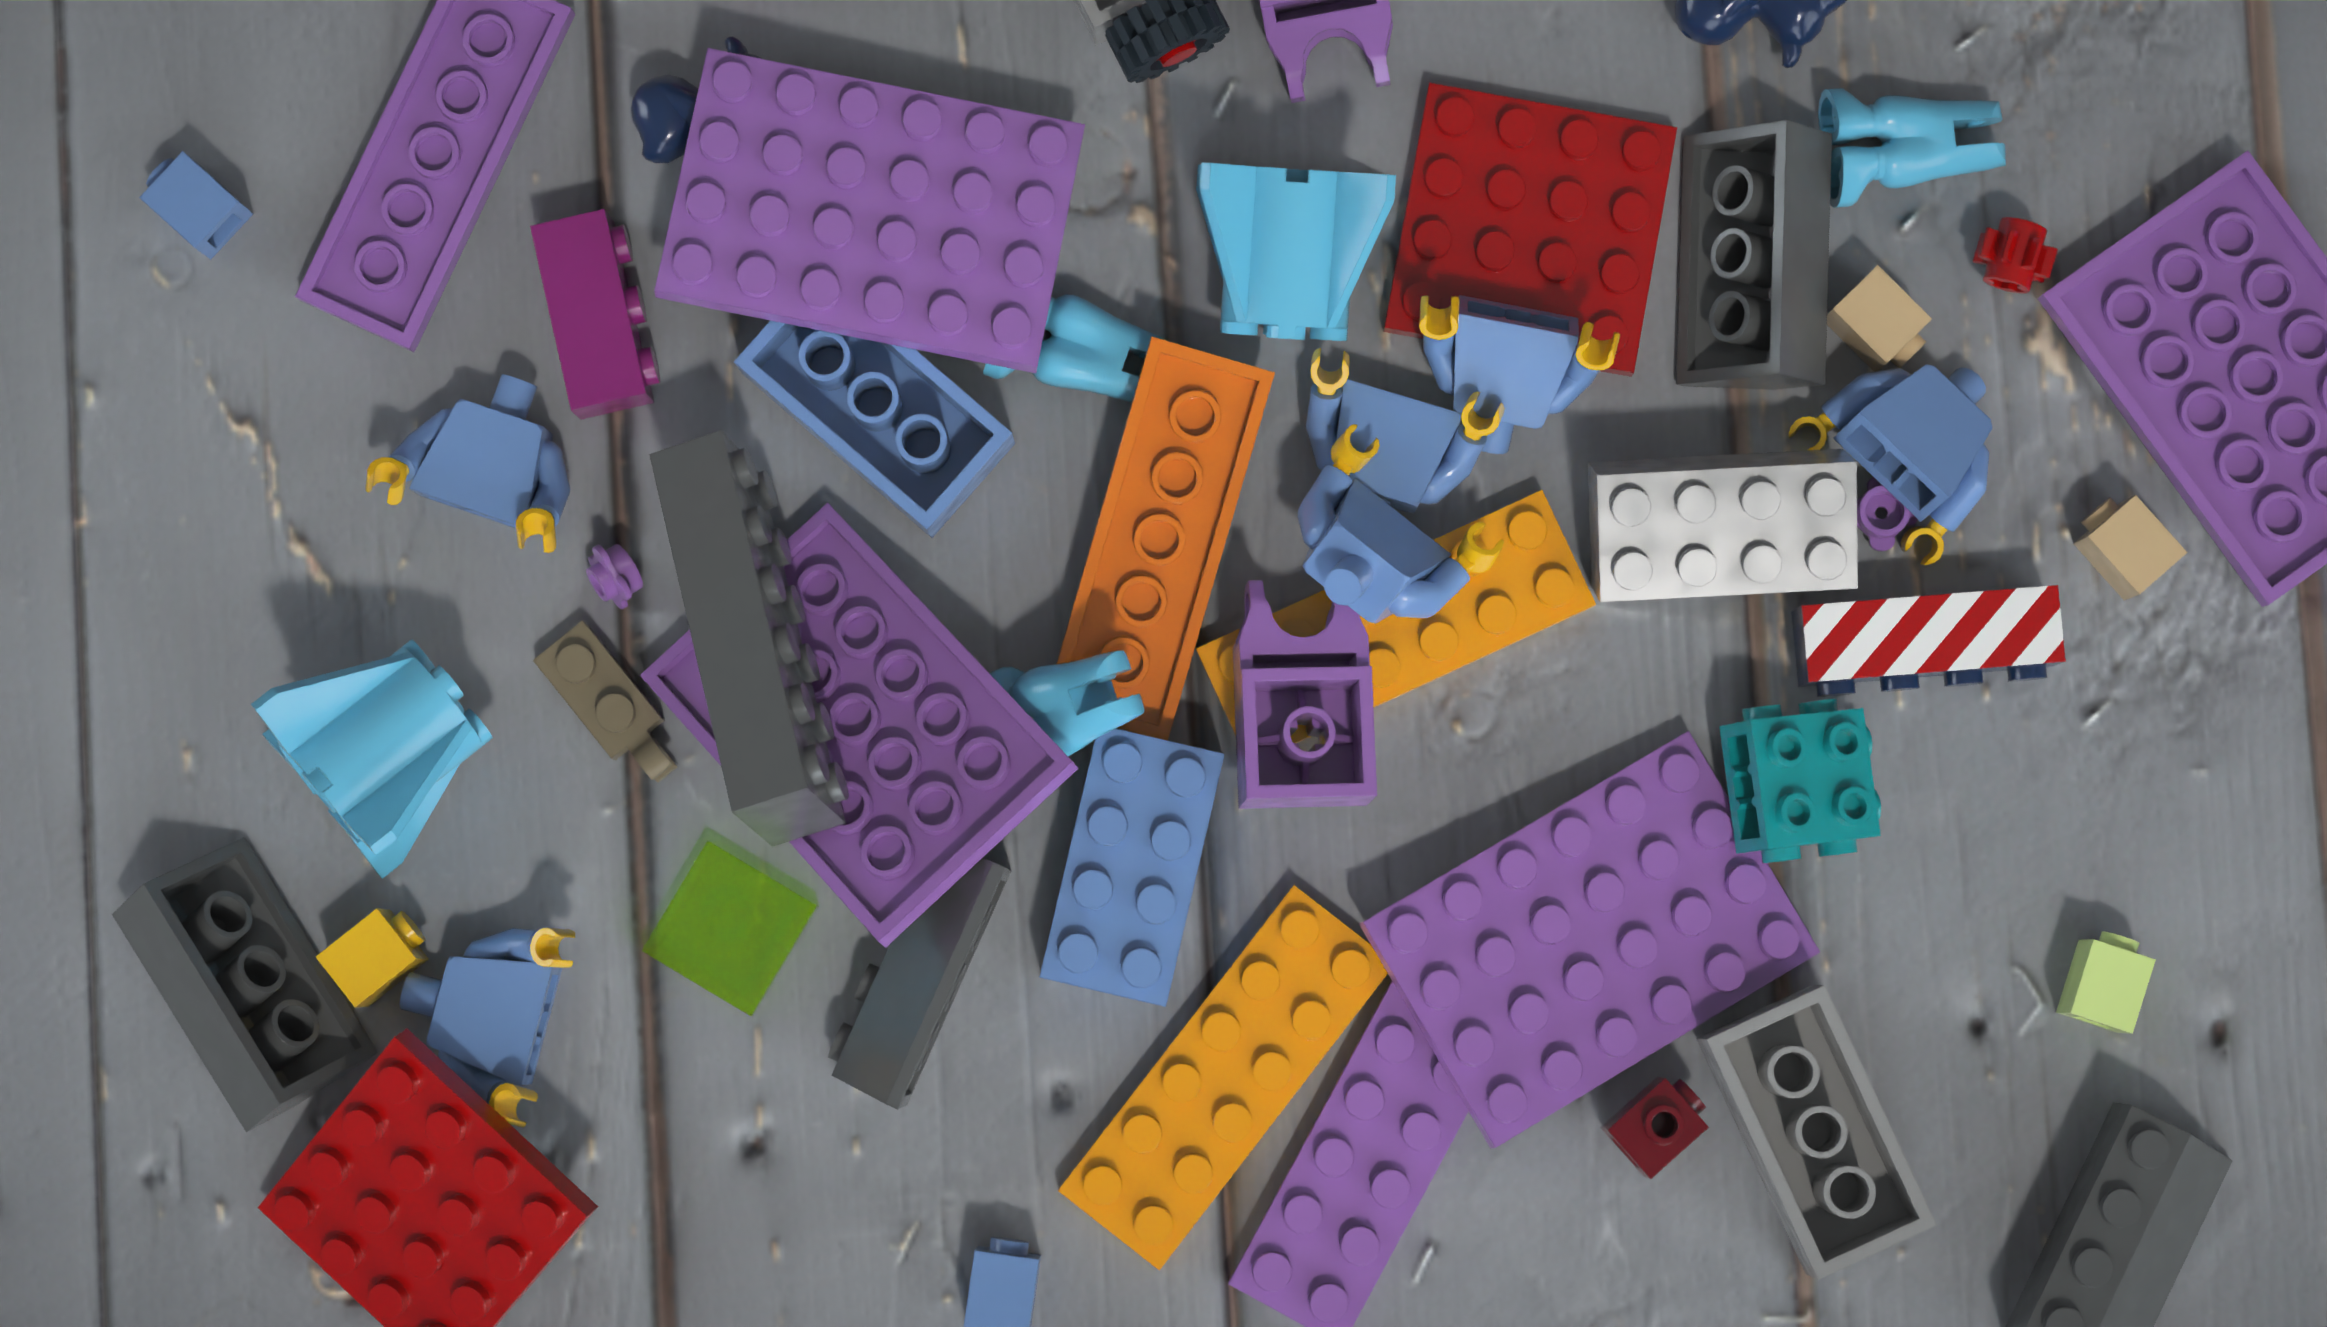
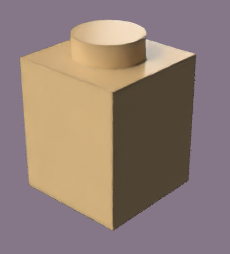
(1879, 321)
(2128, 545)

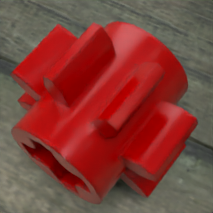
(2015, 255)

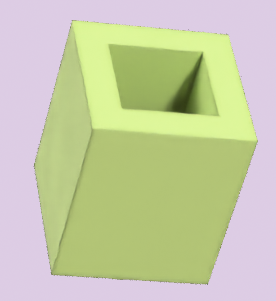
(2106, 983)

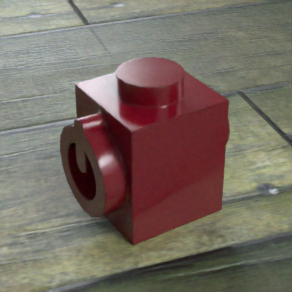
(1657, 1125)

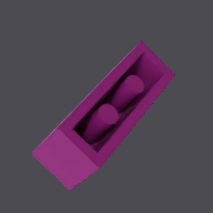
(595, 313)

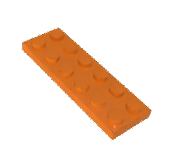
(1166, 522)

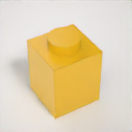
(374, 956)

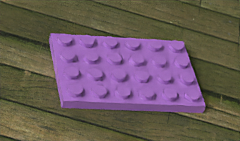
(870, 210)
(2218, 363)
(920, 729)
(1588, 940)

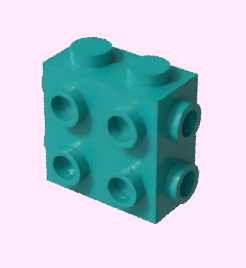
(1800, 780)

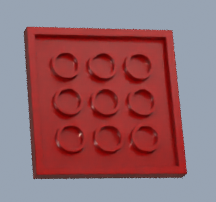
(1532, 213)
(426, 1197)

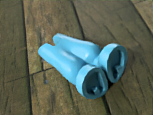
(1914, 138)
(1086, 350)
(1074, 698)

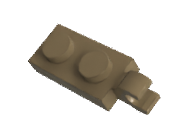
(605, 699)

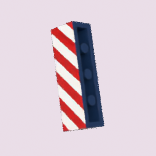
(1928, 637)

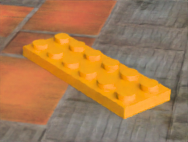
(1522, 593)
(1225, 1078)

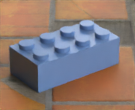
(881, 415)
(1132, 866)

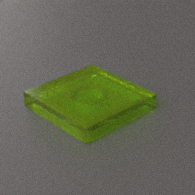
(730, 928)

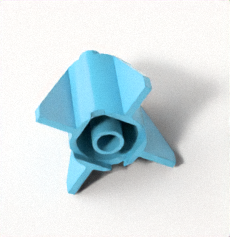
(1291, 244)
(375, 745)

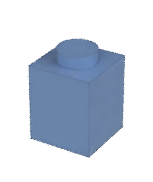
(194, 204)
(1002, 1285)

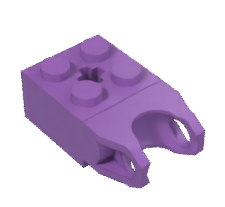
(1299, 25)
(1310, 683)

